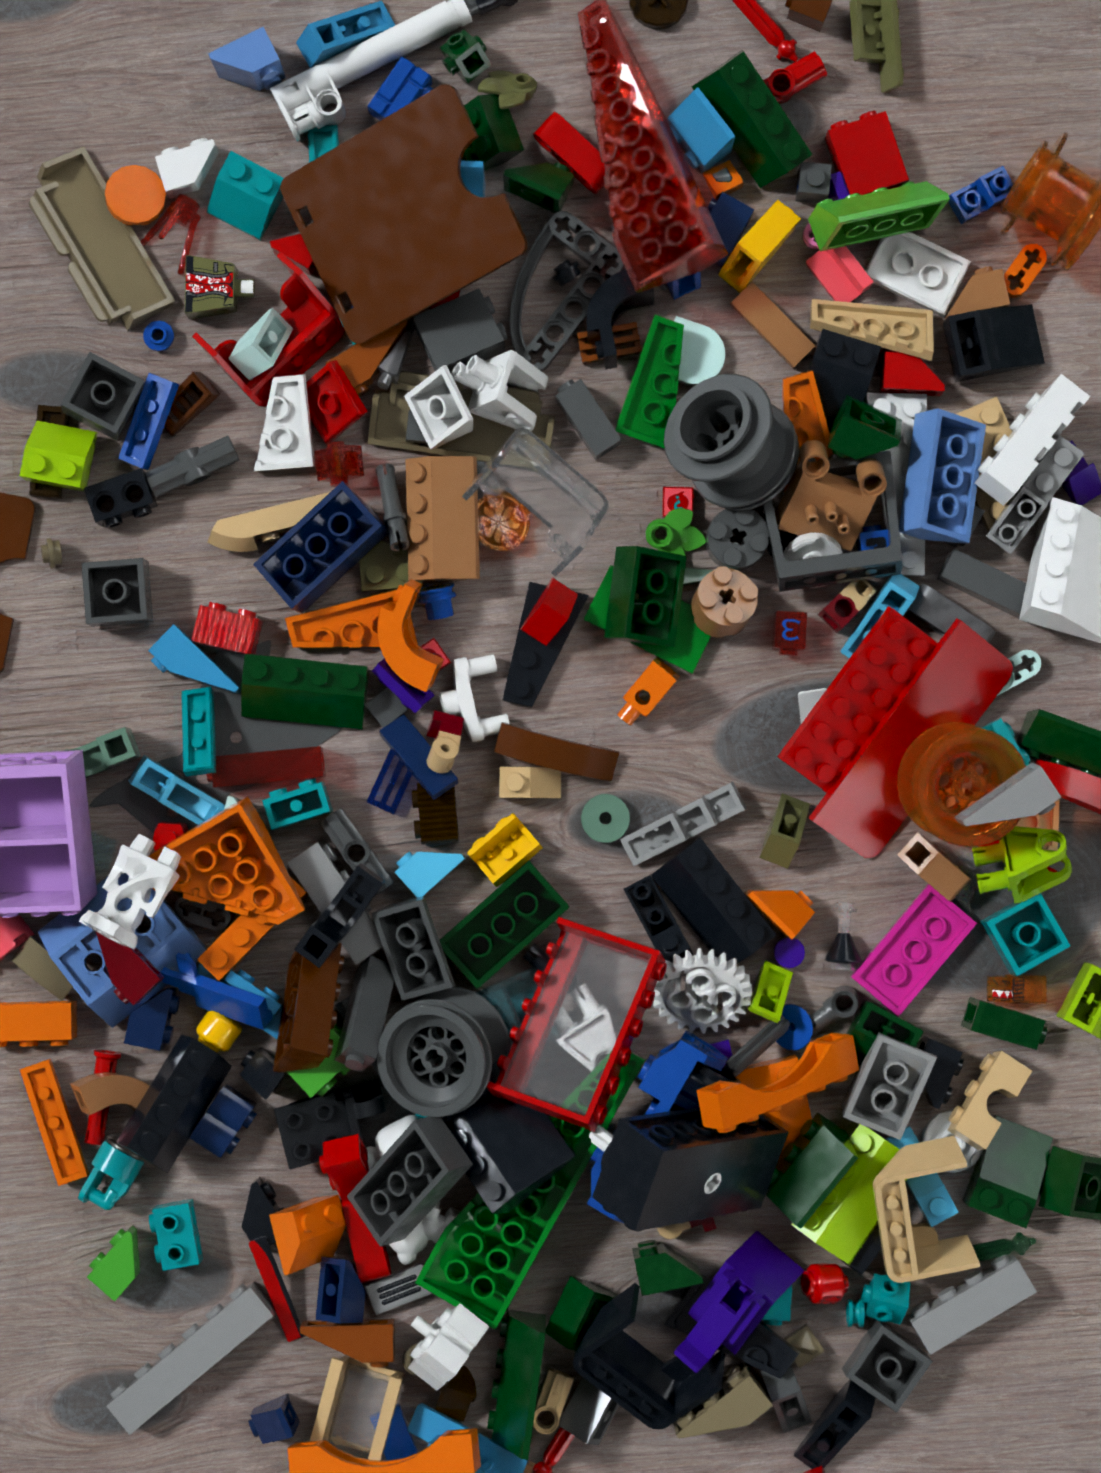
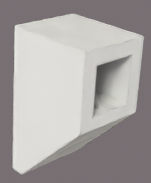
(186, 168)

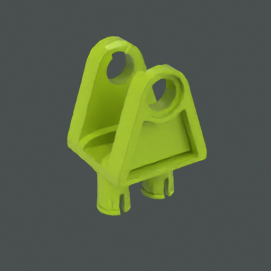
(1025, 863)

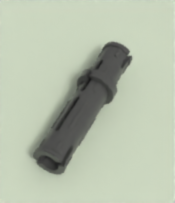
(394, 517)

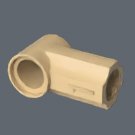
(552, 1399)

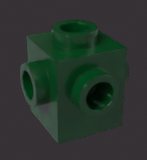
(465, 56)

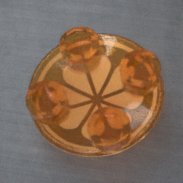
(502, 521)

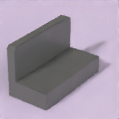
(588, 1413)

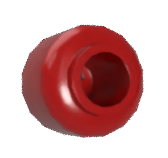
(824, 1283)

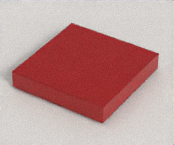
(333, 402)

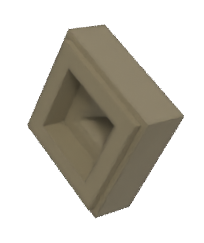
(806, 1343)

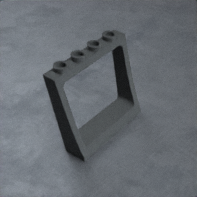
(845, 566)

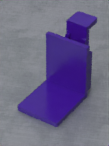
(737, 1300)

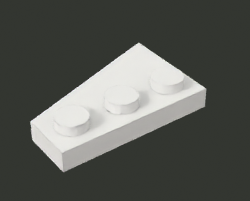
(287, 426)

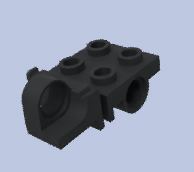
(320, 1119)

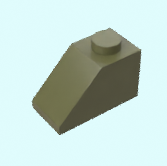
(785, 831)

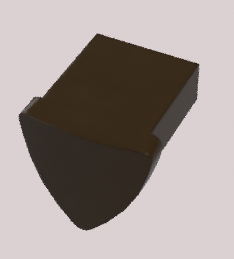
(457, 1395)

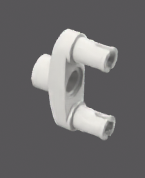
(461, 702)

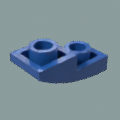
(981, 195)

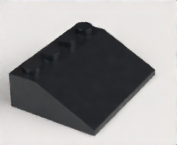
(509, 1148)

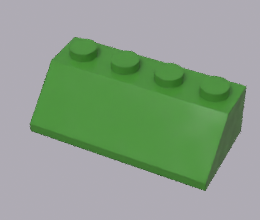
(876, 214)

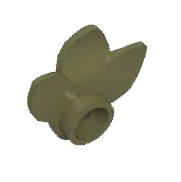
(511, 87)

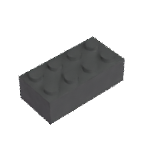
(409, 1180)

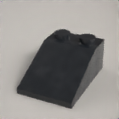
(841, 369)

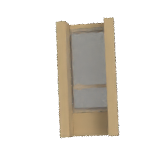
(357, 1407)

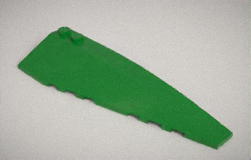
(487, 1254)

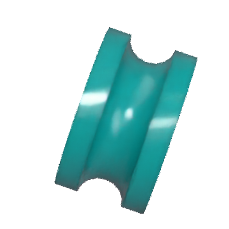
(855, 1313)

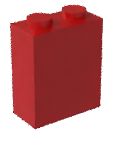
(866, 153)

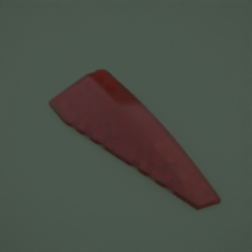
(653, 197)

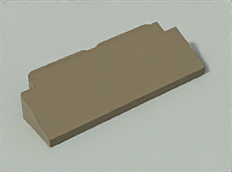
(103, 252)
(391, 411)

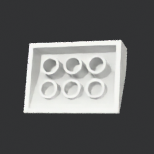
(1065, 572)

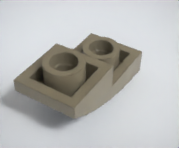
(37, 964)

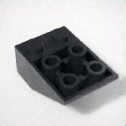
(992, 341)

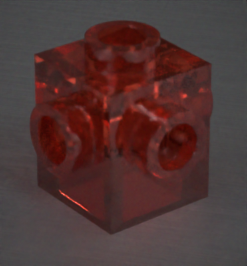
(339, 463)

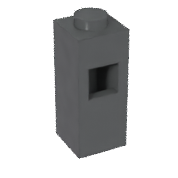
(587, 418)

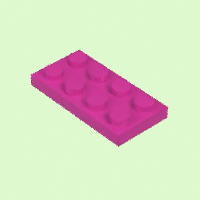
(913, 950)

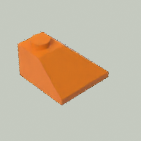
(783, 909)

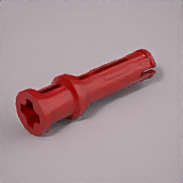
(105, 1062)

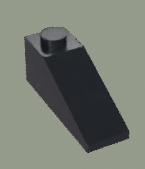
(836, 1425)

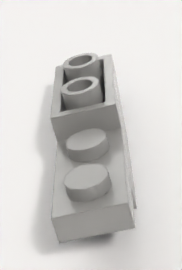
(1034, 495)

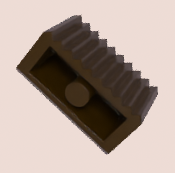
(437, 817)

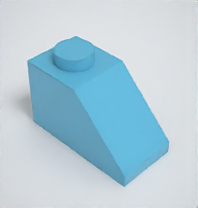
(426, 869)

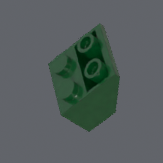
(496, 131)
(874, 1020)

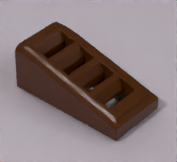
(202, 402)

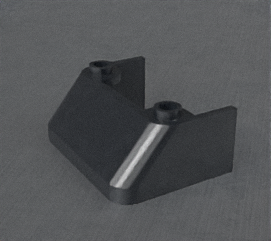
(634, 1376)

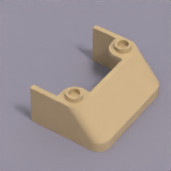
(914, 1249)

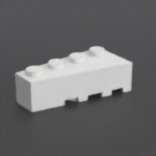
(1030, 439)

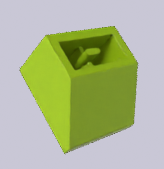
(1083, 1001)

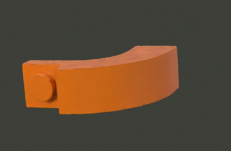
(397, 645)

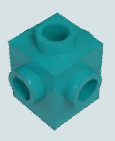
(886, 1299)

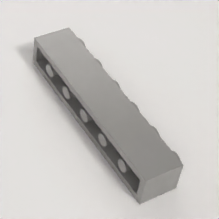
(191, 1358)

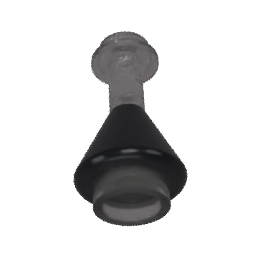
(843, 951)

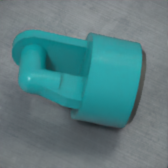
(118, 1164)

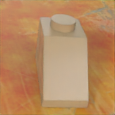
(529, 782)

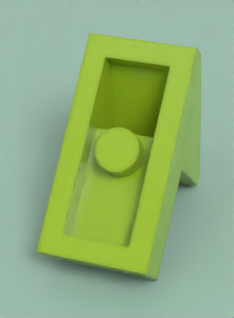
(770, 991)

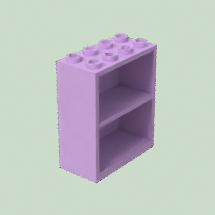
(45, 834)

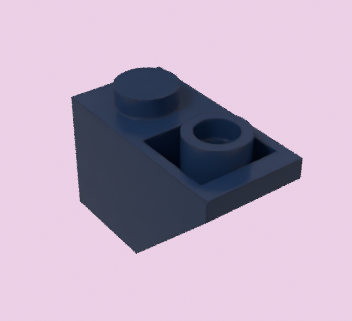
(150, 1023)

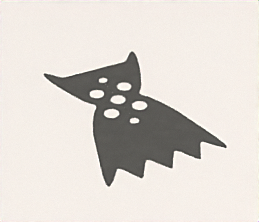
(257, 736)

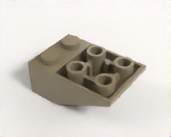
(734, 1406)

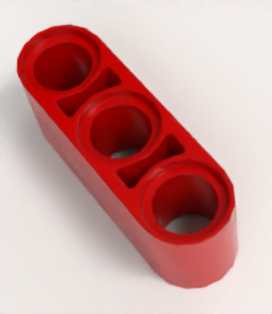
(572, 151)
(370, 1258)

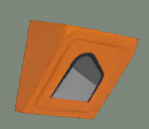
(723, 179)

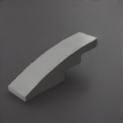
(683, 824)

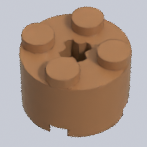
(734, 590)

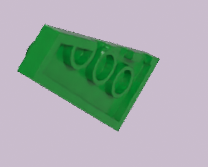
(653, 384)

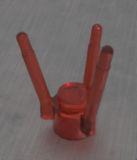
(181, 212)

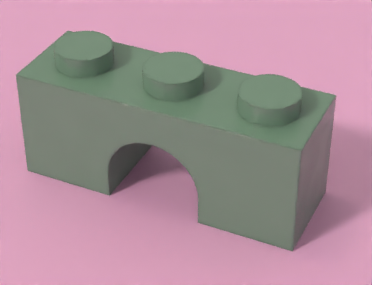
(109, 751)

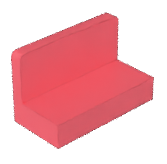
(839, 274)

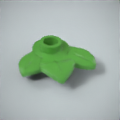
(680, 534)

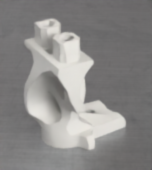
(143, 875)

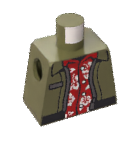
(213, 287)

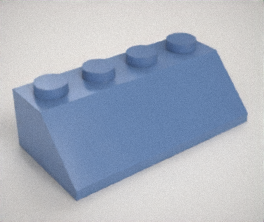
(942, 477)

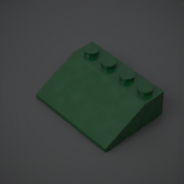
(518, 1381)

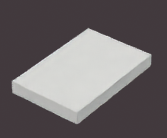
(917, 271)

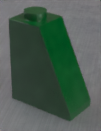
(1004, 1023)

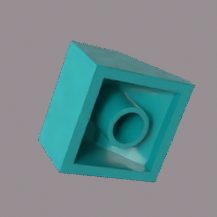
(245, 195)

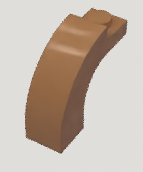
(107, 1089)

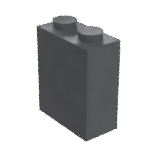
(460, 331)

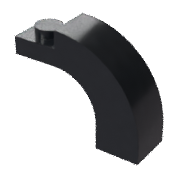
(606, 306)
(339, 916)

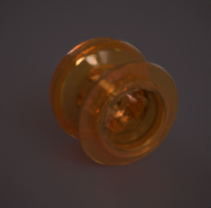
(1056, 202)
(932, 757)

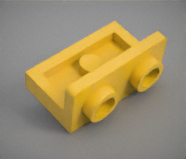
(504, 849)

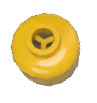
(218, 1031)

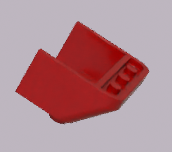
(313, 334)

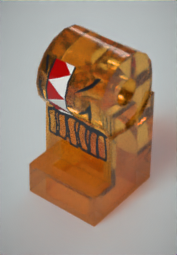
(1021, 988)

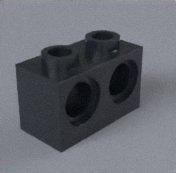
(119, 489)

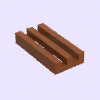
(620, 340)

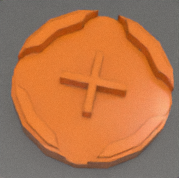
(135, 195)

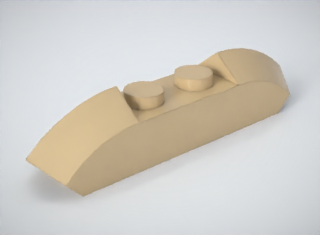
(243, 530)

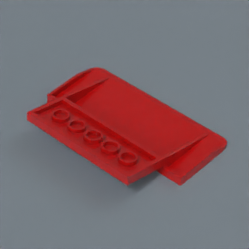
(873, 712)

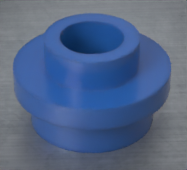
(165, 342)

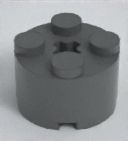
(730, 554)

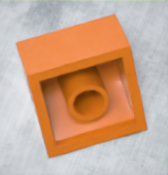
(308, 1232)

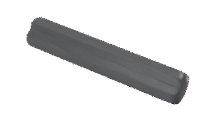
(756, 1046)

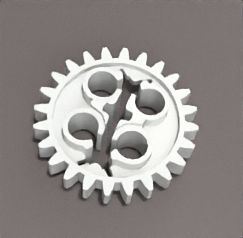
(703, 981)

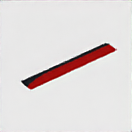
(276, 1288)

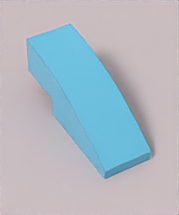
(174, 791)

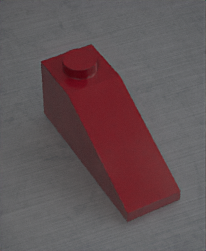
(128, 971)

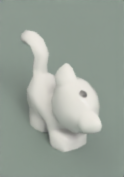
(428, 1229)

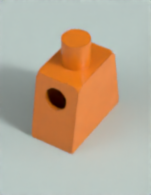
(656, 681)

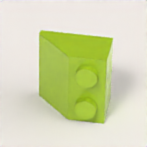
(58, 456)

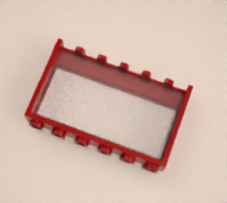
(579, 1025)

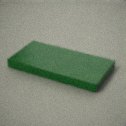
(689, 638)

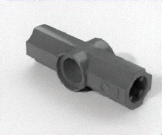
(192, 466)
(344, 836)

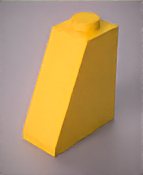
(759, 246)

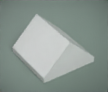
(439, 409)

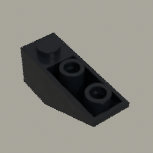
(657, 918)

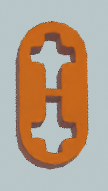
(1028, 274)

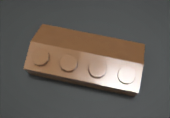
(440, 521)

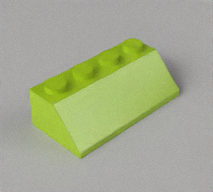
(849, 1211)

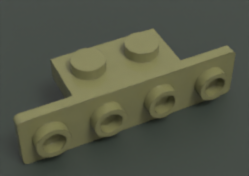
(878, 39)

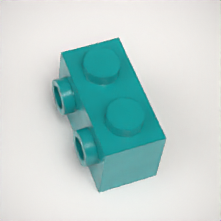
(298, 805)
(176, 1234)

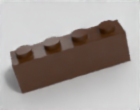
(308, 1013)

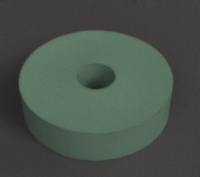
(619, 818)

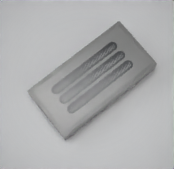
(396, 1289)

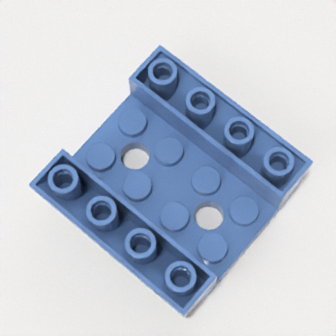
(72, 942)

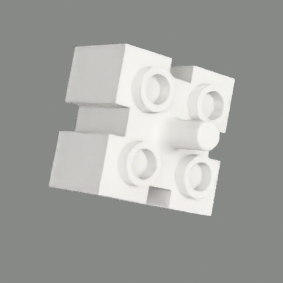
(446, 1344)

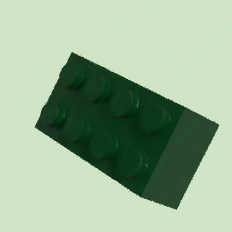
(503, 924)

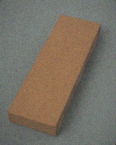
(772, 325)

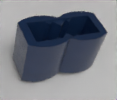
(223, 1121)

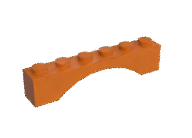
(823, 1062)
(451, 1453)

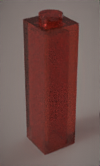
(268, 767)

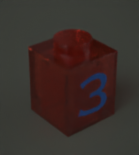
(789, 632)

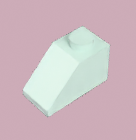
(261, 344)

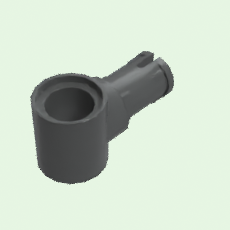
(831, 1011)

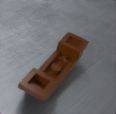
(556, 752)

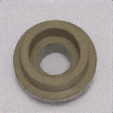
(51, 553)

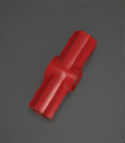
(797, 76)

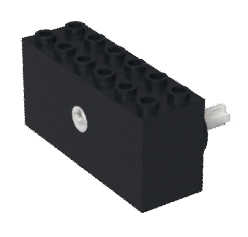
(677, 1171)

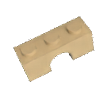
(972, 1120)

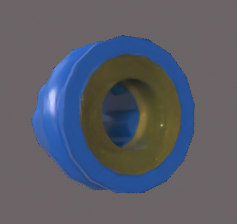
(437, 600)

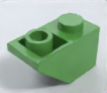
(119, 1266)

